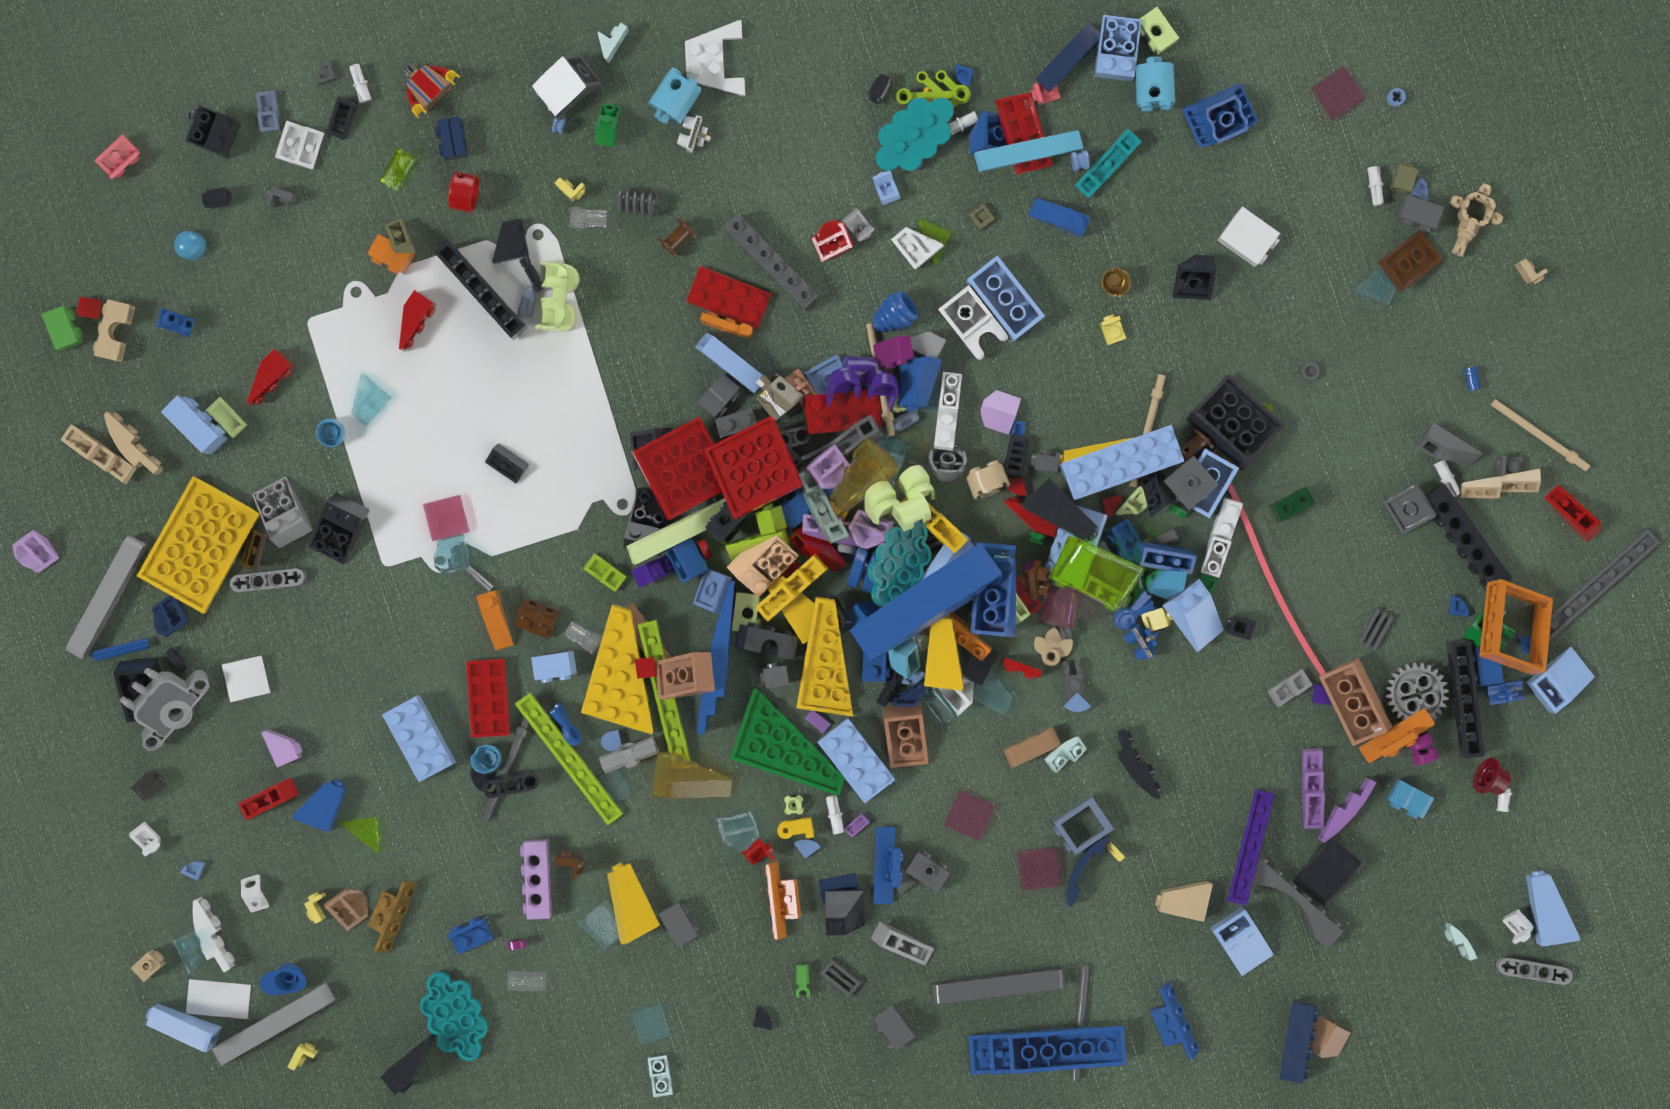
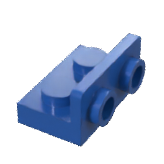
(1122, 539)
(876, 670)
(471, 935)

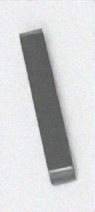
(998, 985)

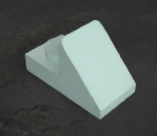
(610, 46)

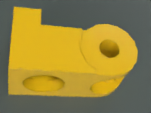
(796, 826)

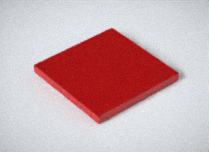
(753, 467)
(679, 468)

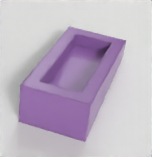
(817, 721)
(857, 825)

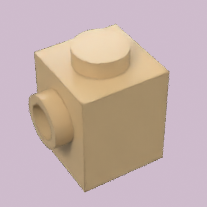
(148, 965)

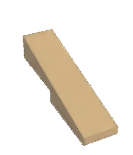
(1492, 487)

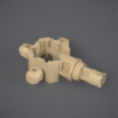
(1469, 226)

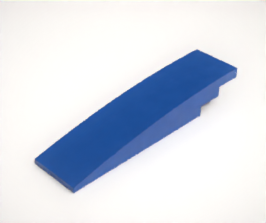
(926, 602)
(720, 659)
(1047, 1050)

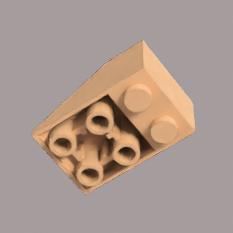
(762, 564)

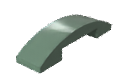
(822, 511)

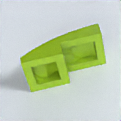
(604, 572)

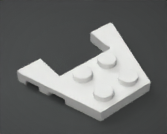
(706, 60)

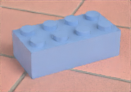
(1005, 298)
(419, 738)
(856, 760)

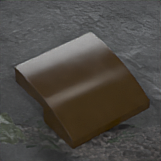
(254, 549)

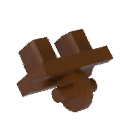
(1033, 580)

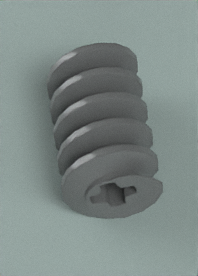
(636, 203)

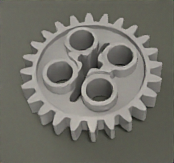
(1411, 677)

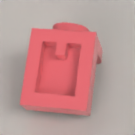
(1042, 96)

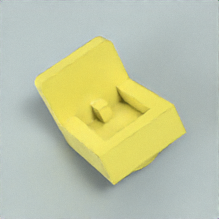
(314, 910)

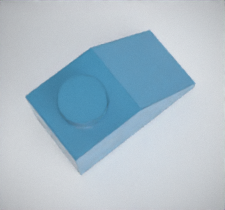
(1166, 583)

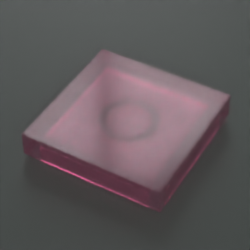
(1337, 93)
(446, 518)
(1060, 607)
(969, 815)
(1038, 868)

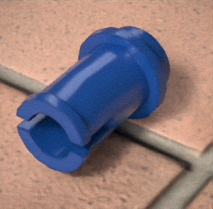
(1472, 378)

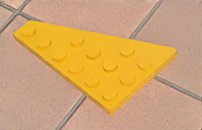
(614, 687)

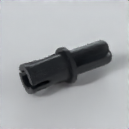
(889, 689)

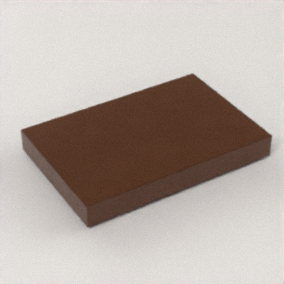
(1410, 261)

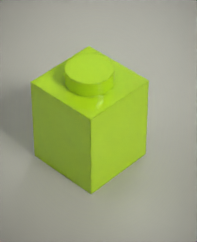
(770, 519)

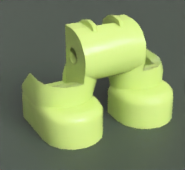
(556, 312)
(914, 484)

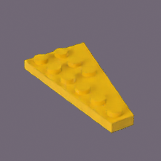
(824, 671)

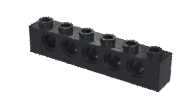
(480, 290)
(1465, 526)
(726, 533)
(1465, 699)

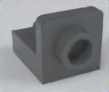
(284, 197)
(1507, 465)

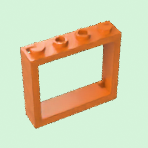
(1493, 623)

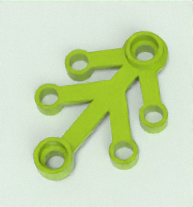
(936, 92)

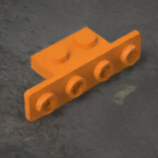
(969, 640)
(1398, 736)
(783, 899)

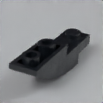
(1139, 772)

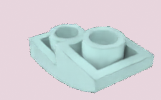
(1069, 750)
(1456, 937)
(660, 1076)

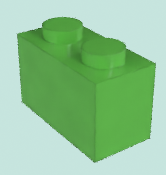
(62, 328)

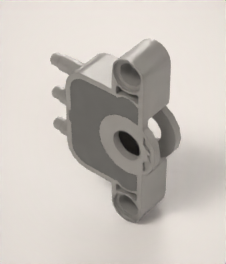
(159, 697)

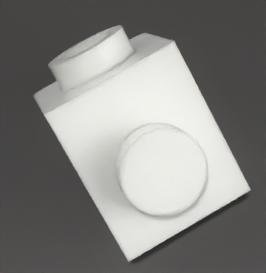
(145, 838)
(1519, 926)

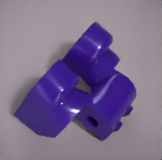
(862, 369)

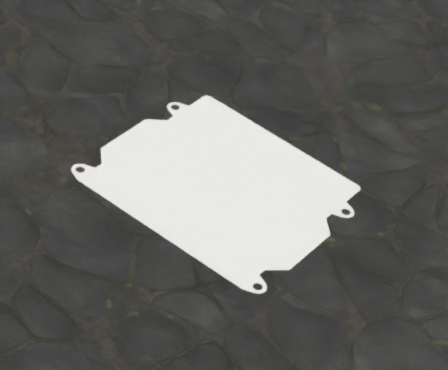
(463, 395)

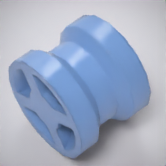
(1080, 160)

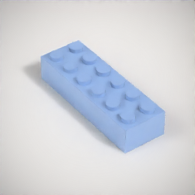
(1121, 462)

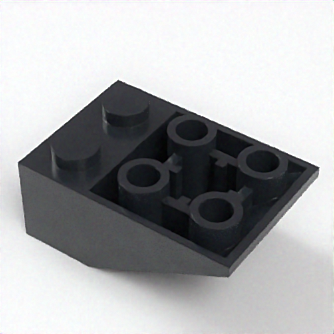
(645, 518)
(339, 527)

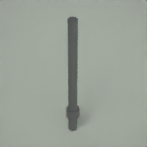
(522, 732)
(1081, 1008)

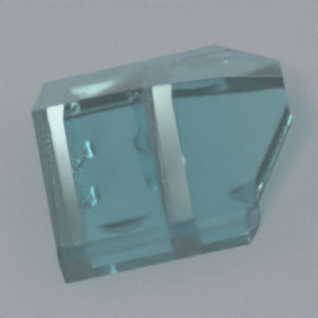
(451, 554)
(738, 831)

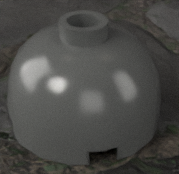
(947, 464)

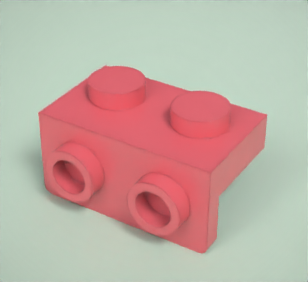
(117, 157)

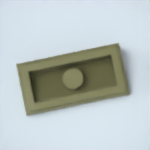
(400, 237)

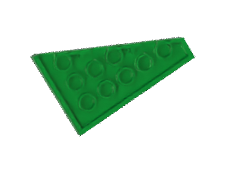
(777, 746)

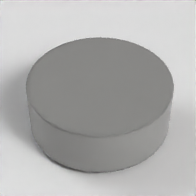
(846, 549)

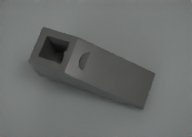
(1446, 446)

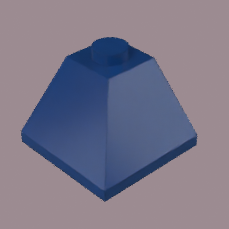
(987, 133)

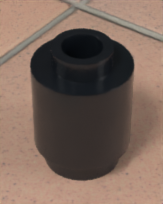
(880, 89)
(216, 198)

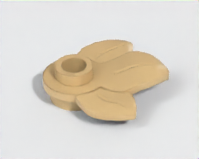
(1054, 644)

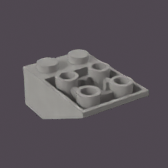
(282, 512)

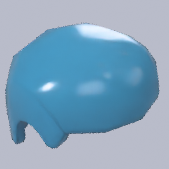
(189, 245)
(330, 432)
(486, 759)

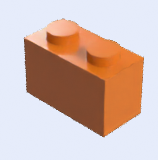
(382, 252)

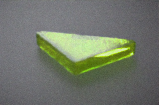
(935, 233)
(365, 830)

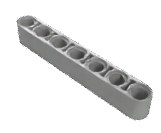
(106, 597)
(273, 1024)

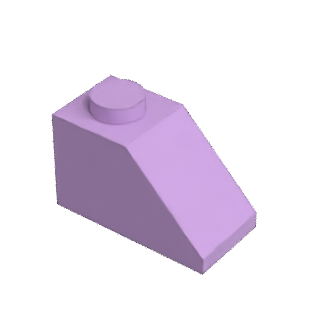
(282, 747)

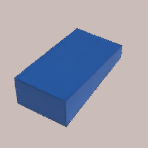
(1018, 429)

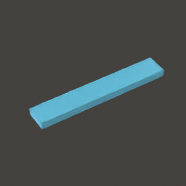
(1028, 151)

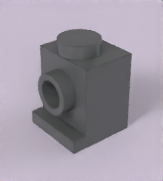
(1045, 462)

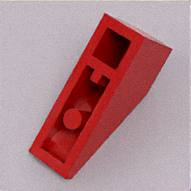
(1574, 513)
(268, 798)

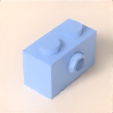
(554, 665)

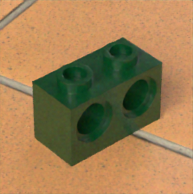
(1292, 504)

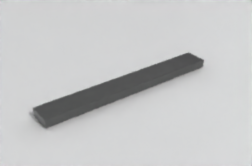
(1602, 581)

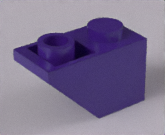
(653, 571)

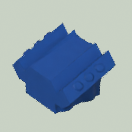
(1220, 116)

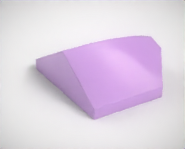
(999, 411)
(828, 468)
(866, 533)
(34, 551)

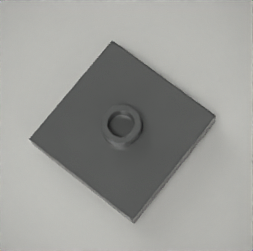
(1191, 483)
(1409, 508)

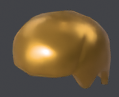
(1115, 282)

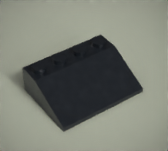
(1235, 422)

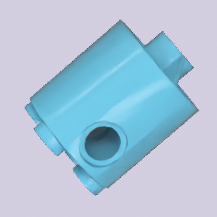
(1153, 78)
(674, 97)

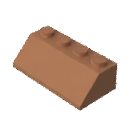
(1355, 701)

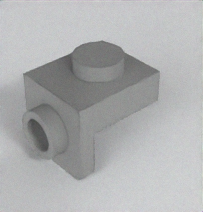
(858, 225)

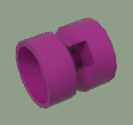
(1423, 741)

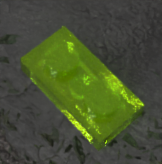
(397, 169)

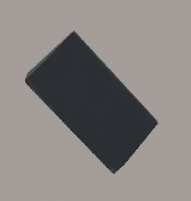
(506, 463)
(843, 619)
(978, 670)

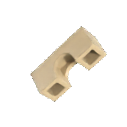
(114, 315)

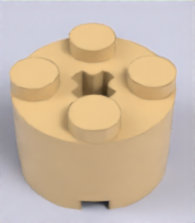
(987, 480)

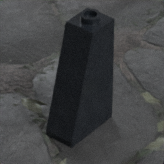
(1060, 511)

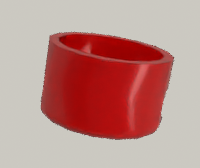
(463, 192)

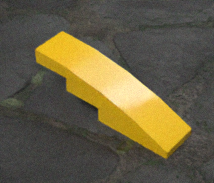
(944, 530)
(791, 587)

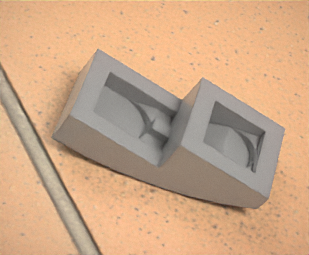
(1289, 688)

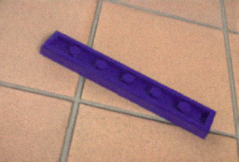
(1251, 847)

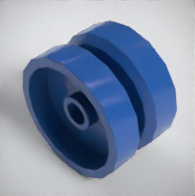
(860, 570)

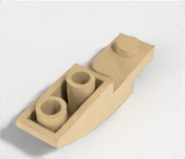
(125, 439)

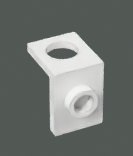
(253, 896)

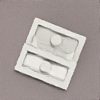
(299, 145)
(245, 678)

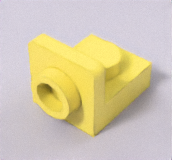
(567, 188)
(1112, 329)
(1157, 619)
(299, 1058)

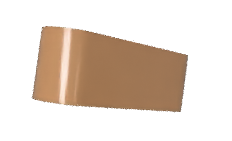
(1032, 747)

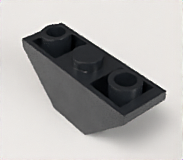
(1156, 492)

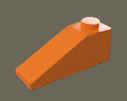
(495, 619)

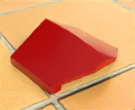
(832, 240)

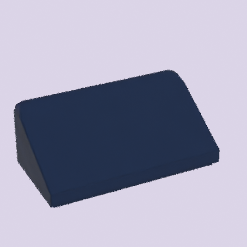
(843, 882)

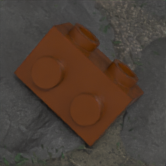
(536, 618)
(568, 859)

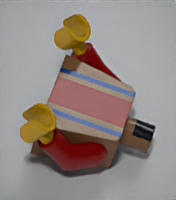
(427, 86)

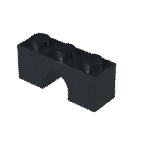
(752, 637)

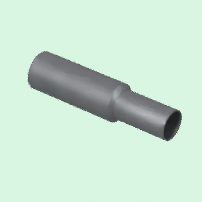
(480, 579)

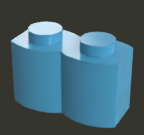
(1410, 799)

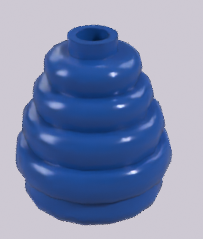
(895, 313)

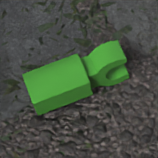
(802, 978)

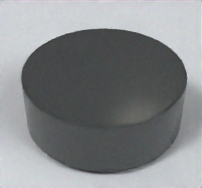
(1310, 371)

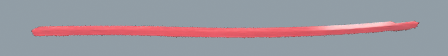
(1272, 583)

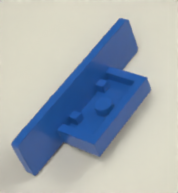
(887, 865)
(1172, 1022)

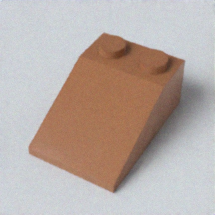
(685, 675)
(905, 735)

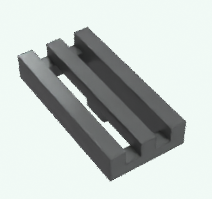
(1383, 615)
(846, 972)

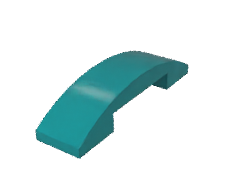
(1108, 163)

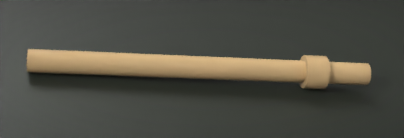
(1156, 395)
(887, 415)
(1571, 456)

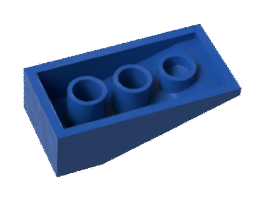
(996, 605)

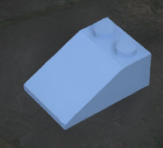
(1195, 614)

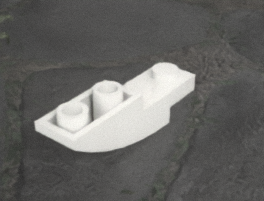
(947, 411)
(1221, 537)
(205, 928)

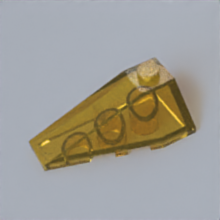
(869, 466)
(683, 779)

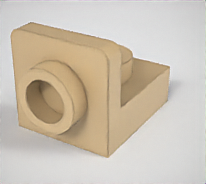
(1527, 271)

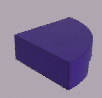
(1320, 695)

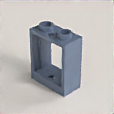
(1089, 801)

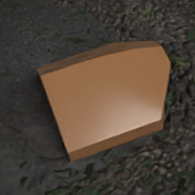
(348, 908)
(1329, 1038)

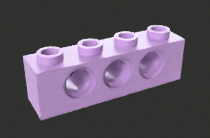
(541, 849)

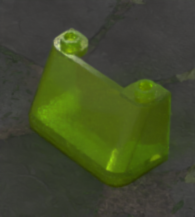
(1095, 572)

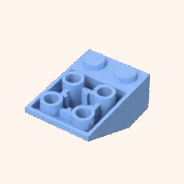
(1117, 48)
(1562, 681)
(1241, 940)

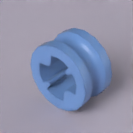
(1402, 97)
(558, 125)

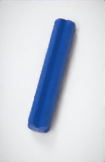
(121, 649)

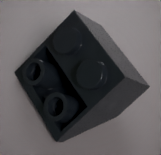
(213, 131)

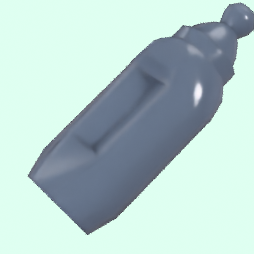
(527, 302)
(905, 421)

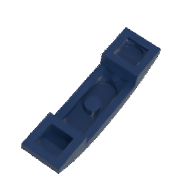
(1072, 890)

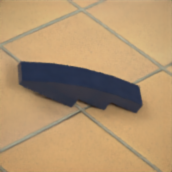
(1068, 57)

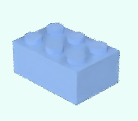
(195, 424)
(1222, 473)

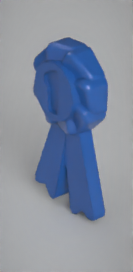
(1127, 616)
(570, 732)

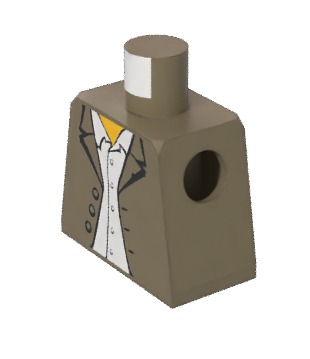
(777, 396)

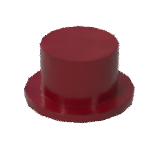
(1491, 777)

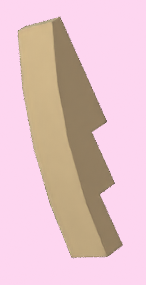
(98, 453)

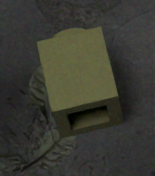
(1403, 178)

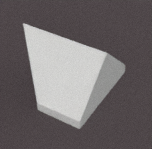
(959, 699)

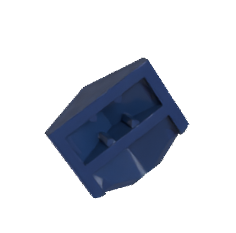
(169, 616)
(910, 696)

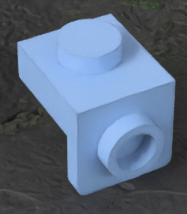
(886, 187)

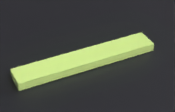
(673, 534)

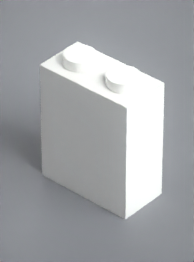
(1249, 237)

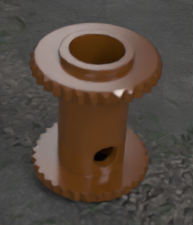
(677, 238)
(1195, 445)

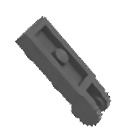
(1074, 683)

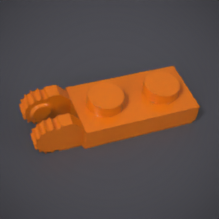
(727, 325)

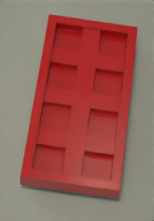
(1021, 124)
(728, 297)
(842, 413)
(488, 698)

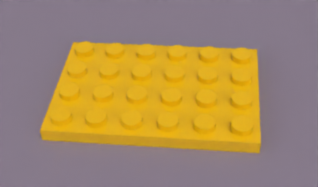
(198, 544)

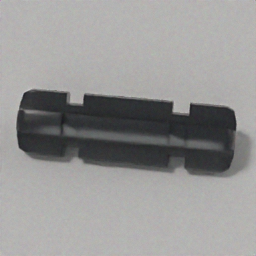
(531, 273)

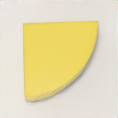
(1114, 851)

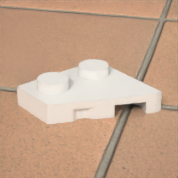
(916, 247)

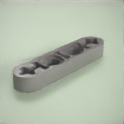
(268, 580)
(1533, 973)

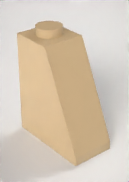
(1185, 901)

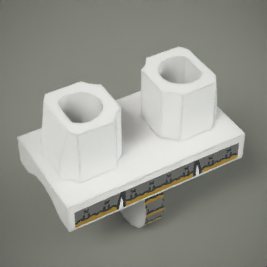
(689, 141)

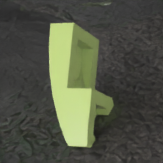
(1134, 504)

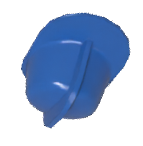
(285, 980)

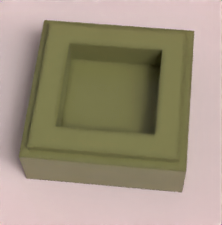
(981, 216)

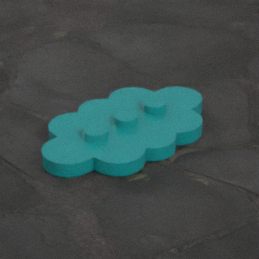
(914, 134)
(899, 562)
(454, 1016)

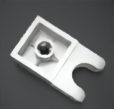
(977, 323)

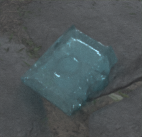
(601, 924)

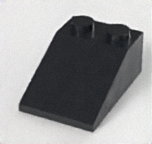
(129, 672)
(1327, 871)
(401, 1074)

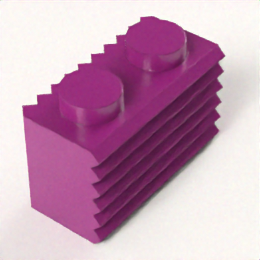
(893, 351)

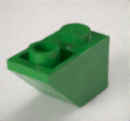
(607, 125)

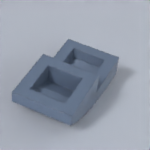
(267, 111)

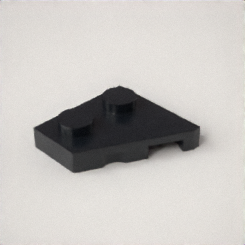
(511, 242)

